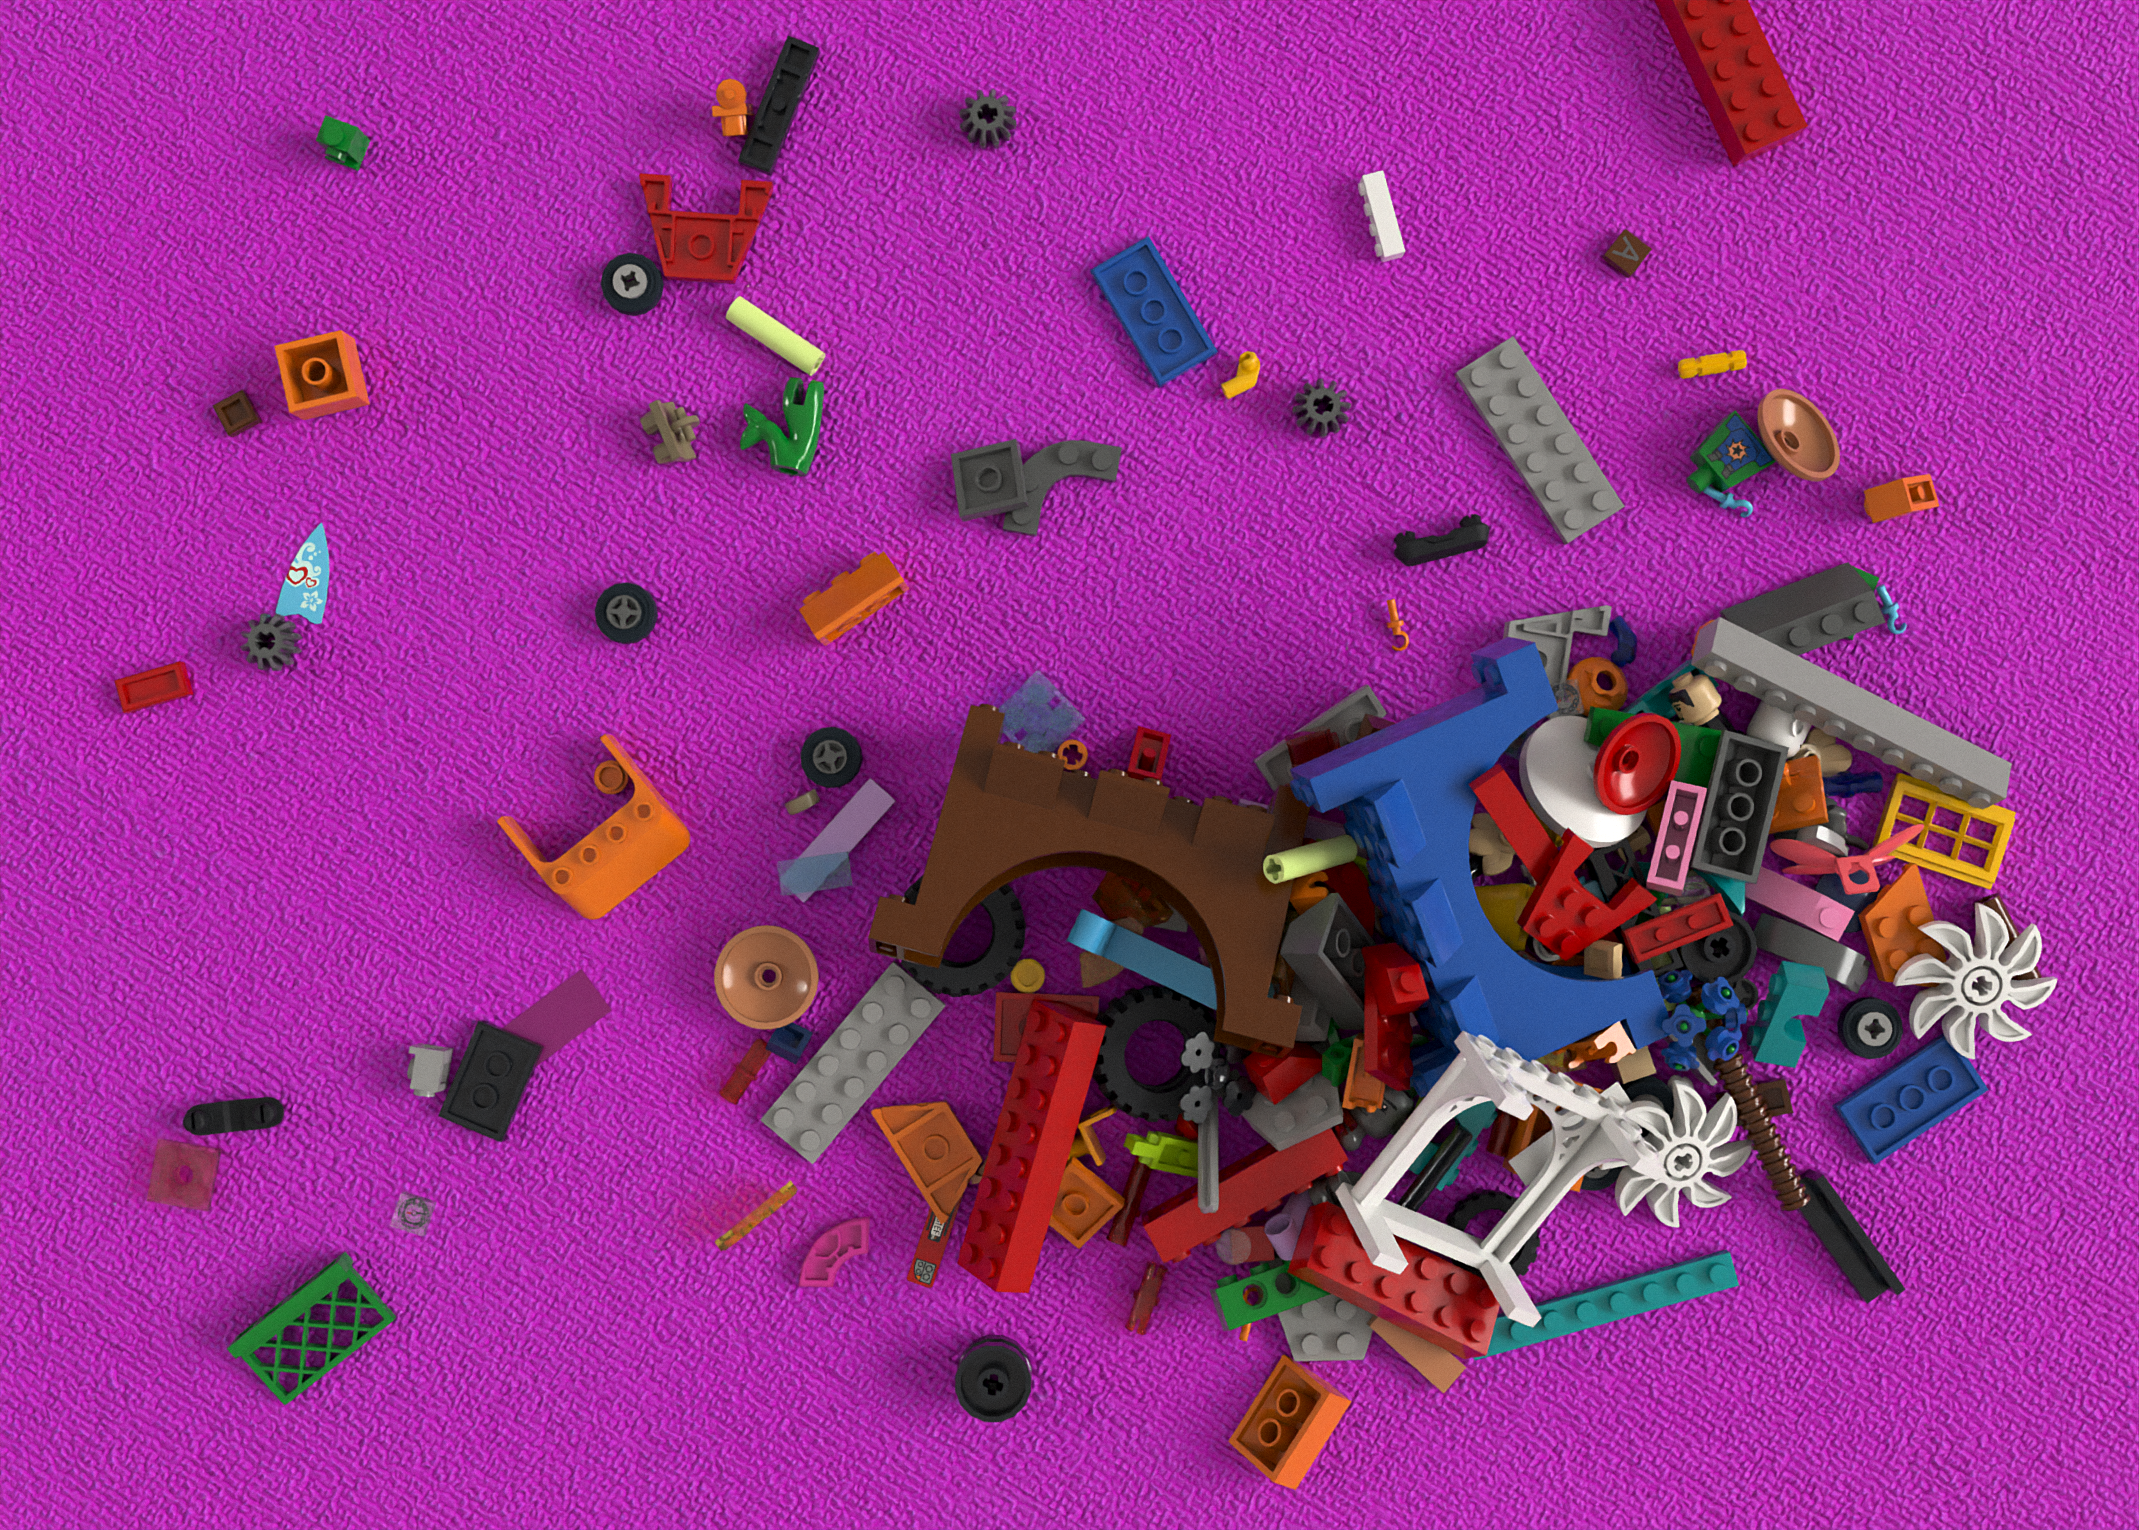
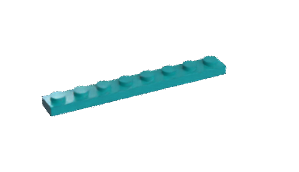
(1617, 1301)

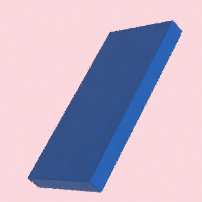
(1153, 312)
(1909, 1098)

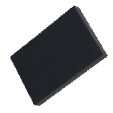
(491, 1081)

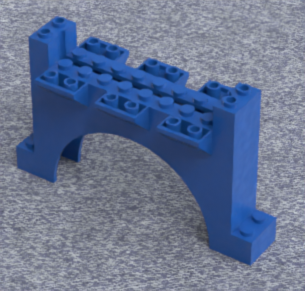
(1413, 817)

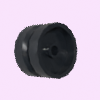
(1728, 958)
(988, 1398)

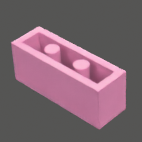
(1676, 838)

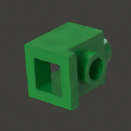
(343, 143)

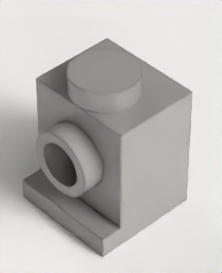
(429, 1069)

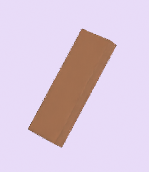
(1429, 1359)

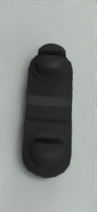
(1417, 551)
(233, 1116)

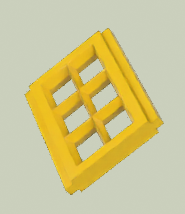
(1936, 861)

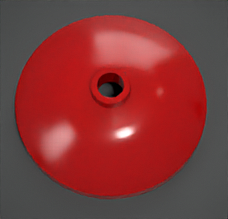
(1636, 763)

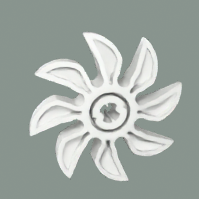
(1994, 985)
(1687, 1149)

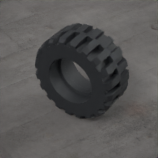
(989, 968)
(1121, 1020)

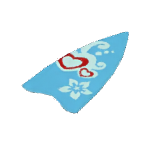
(307, 580)

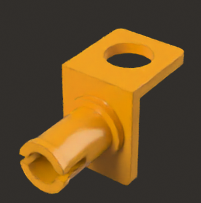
(1088, 1141)

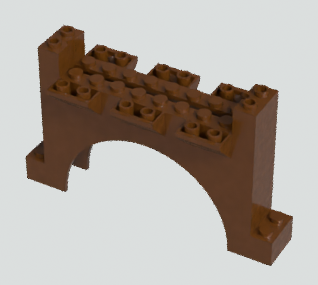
(1025, 815)

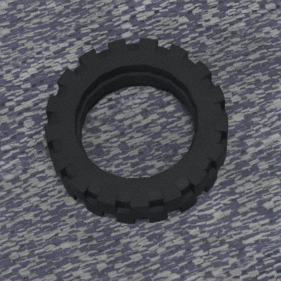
(1479, 1202)

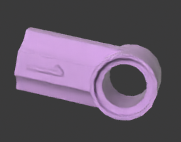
(1286, 1226)

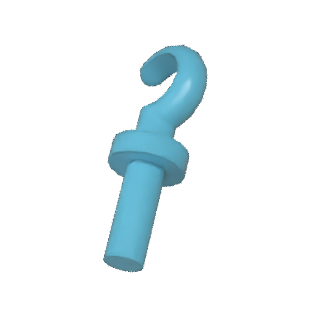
(1727, 500)
(1890, 609)

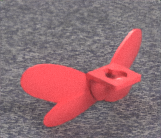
(1818, 861)

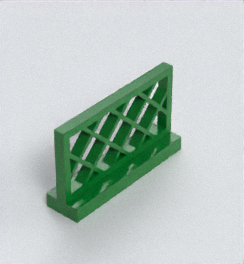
(287, 1313)

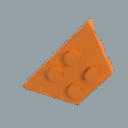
(1893, 924)
(932, 1150)

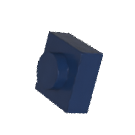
(789, 1042)

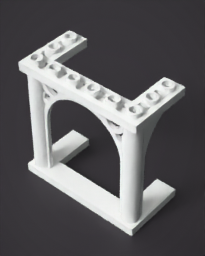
(1477, 1076)

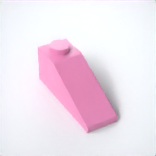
(1799, 904)

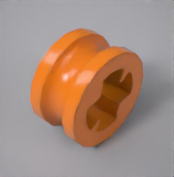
(1081, 749)

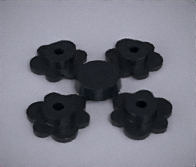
(1215, 1075)

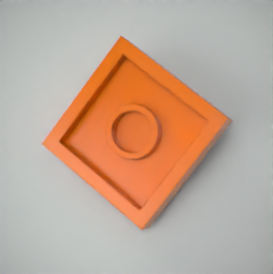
(1800, 796)
(1083, 1204)

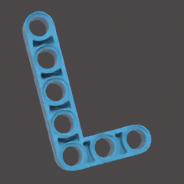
(1144, 957)

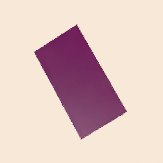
(561, 1015)

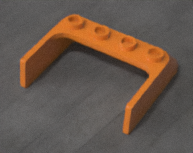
(617, 853)

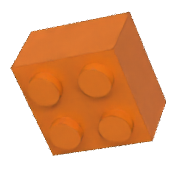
(322, 375)

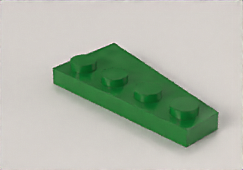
(1697, 744)

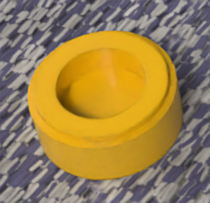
(1027, 975)

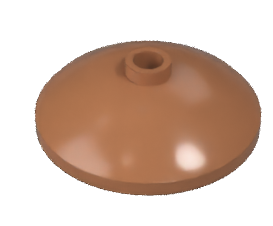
(1797, 435)
(742, 983)

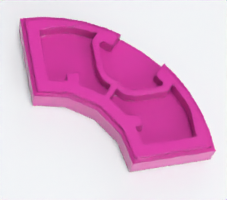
(832, 1250)

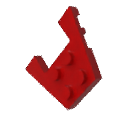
(703, 244)
(1567, 914)

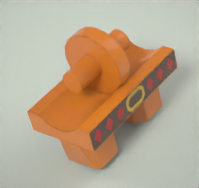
(733, 109)

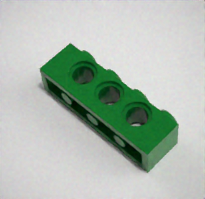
(1236, 1312)

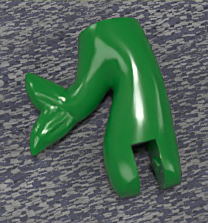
(796, 453)

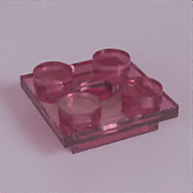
(165, 1180)

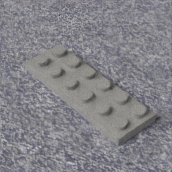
(1539, 440)
(853, 1062)

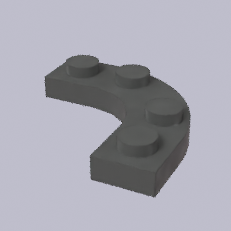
(1054, 464)

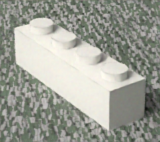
(1382, 216)

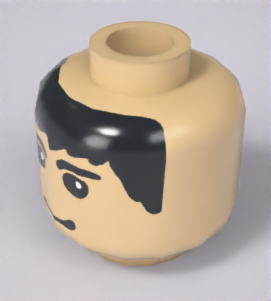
(1694, 698)

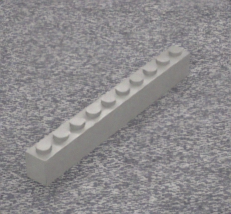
(1851, 713)

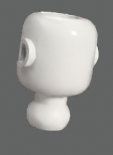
(1778, 727)

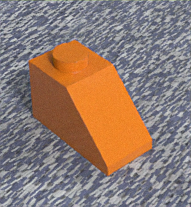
(1900, 498)

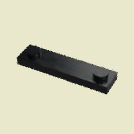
(779, 105)

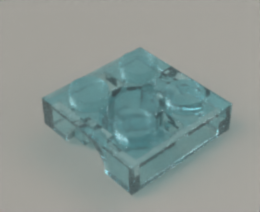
(1030, 711)

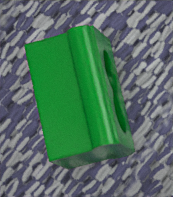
(1336, 1066)

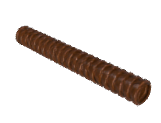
(1757, 1122)

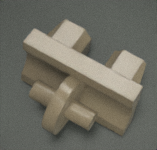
(675, 430)

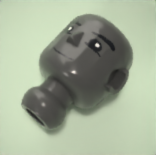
(1382, 1122)

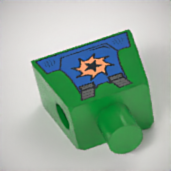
(1728, 456)

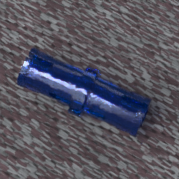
(1848, 784)

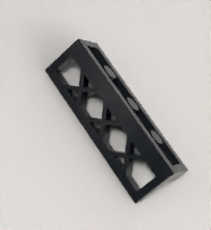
(1600, 871)
(1846, 1240)

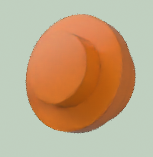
(610, 777)

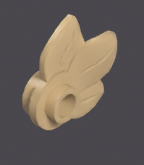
(1832, 757)
(1490, 843)

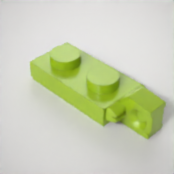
(1165, 1152)

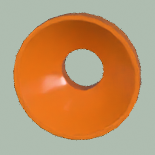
(1592, 695)

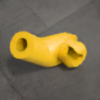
(1246, 375)

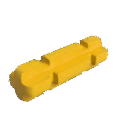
(1712, 364)

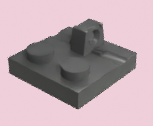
(989, 480)

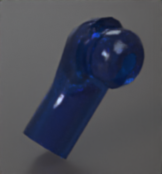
(1626, 642)

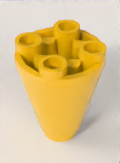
(1502, 908)

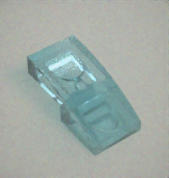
(814, 873)

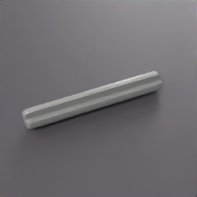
(1208, 1160)

